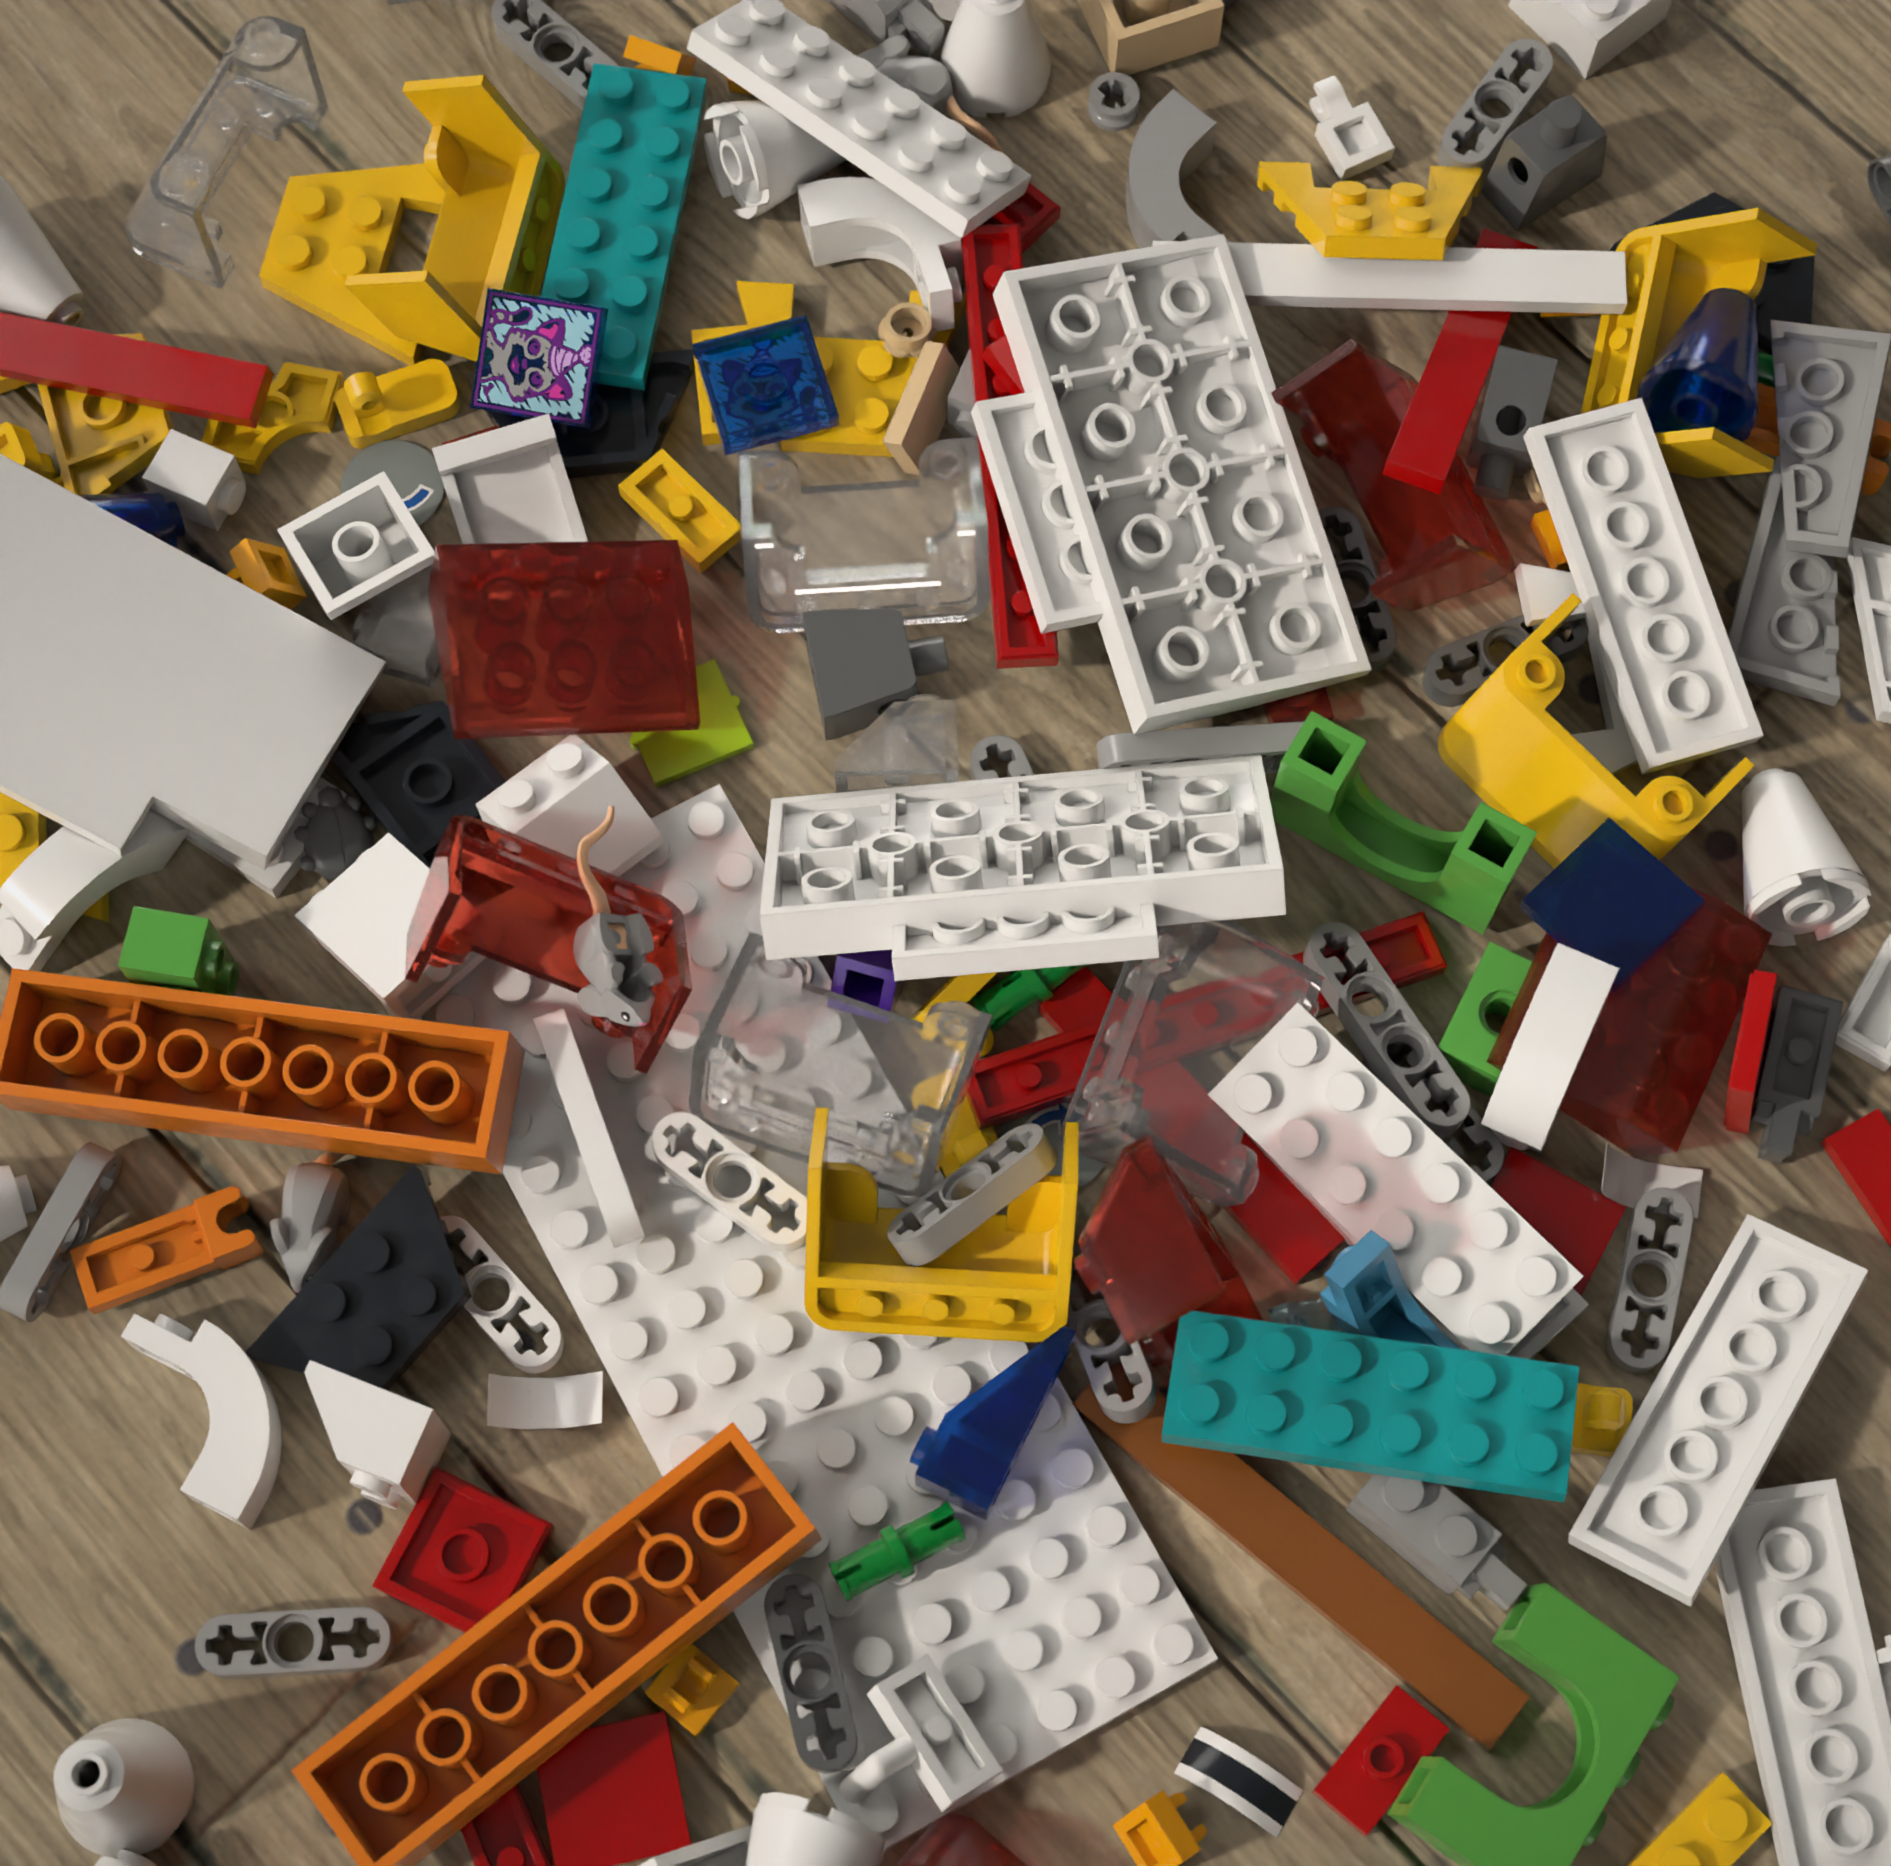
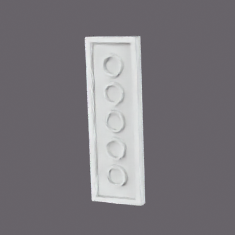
(860, 113)
(1642, 586)
(1391, 1174)
(1718, 1409)
(1809, 1677)

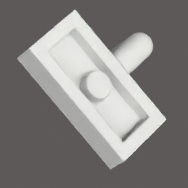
(928, 1734)

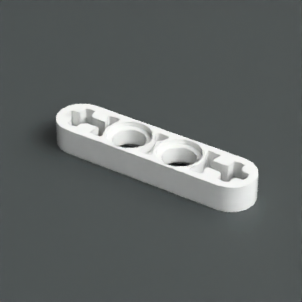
(589, 1128)

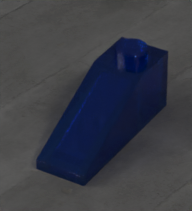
(985, 1433)

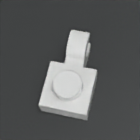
(1348, 135)

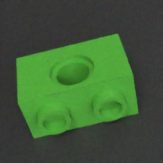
(177, 953)
(1468, 1037)

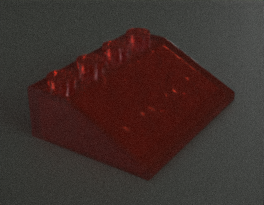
(564, 638)
(1656, 1031)

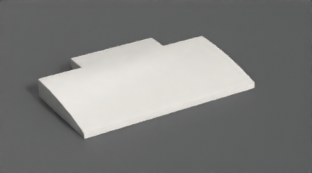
(1163, 485)
(156, 681)
(1021, 866)

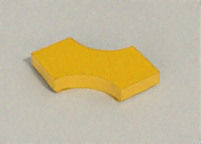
(296, 405)

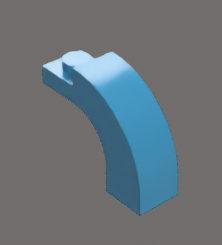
(1372, 1299)

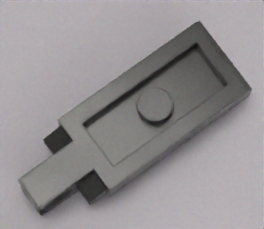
(1794, 1068)

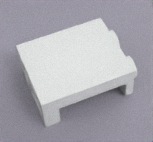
(510, 486)
(366, 925)

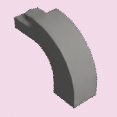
(1163, 155)

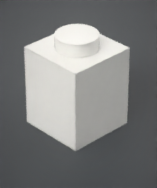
(198, 478)

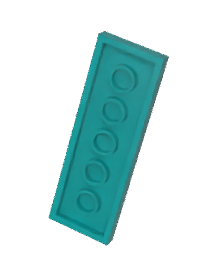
(626, 208)
(1372, 1405)

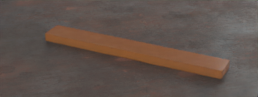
(1319, 1570)

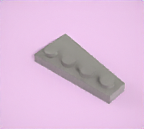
(1826, 420)
(1786, 610)

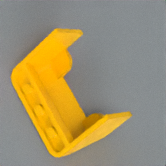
(492, 221)
(1665, 279)
(1546, 778)
(991, 1285)

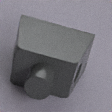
(1557, 153)
(1509, 406)
(865, 664)

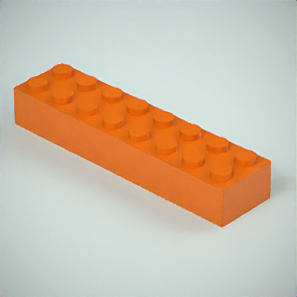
(259, 1070)
(557, 1655)

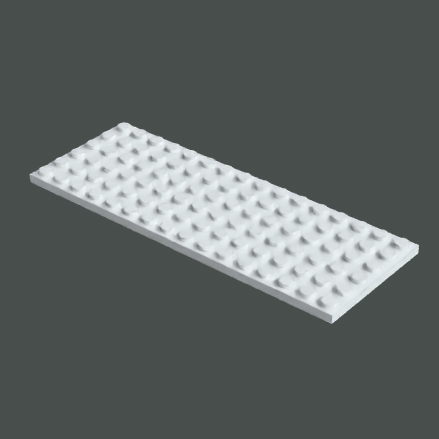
(1048, 1606)

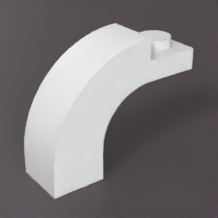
(867, 220)
(66, 879)
(1548, 1048)
(244, 1426)

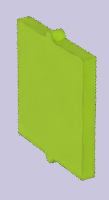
(719, 735)

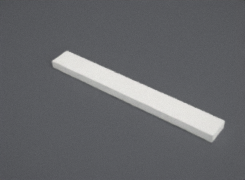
(1461, 281)

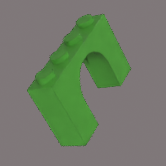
(1330, 805)
(1614, 1702)

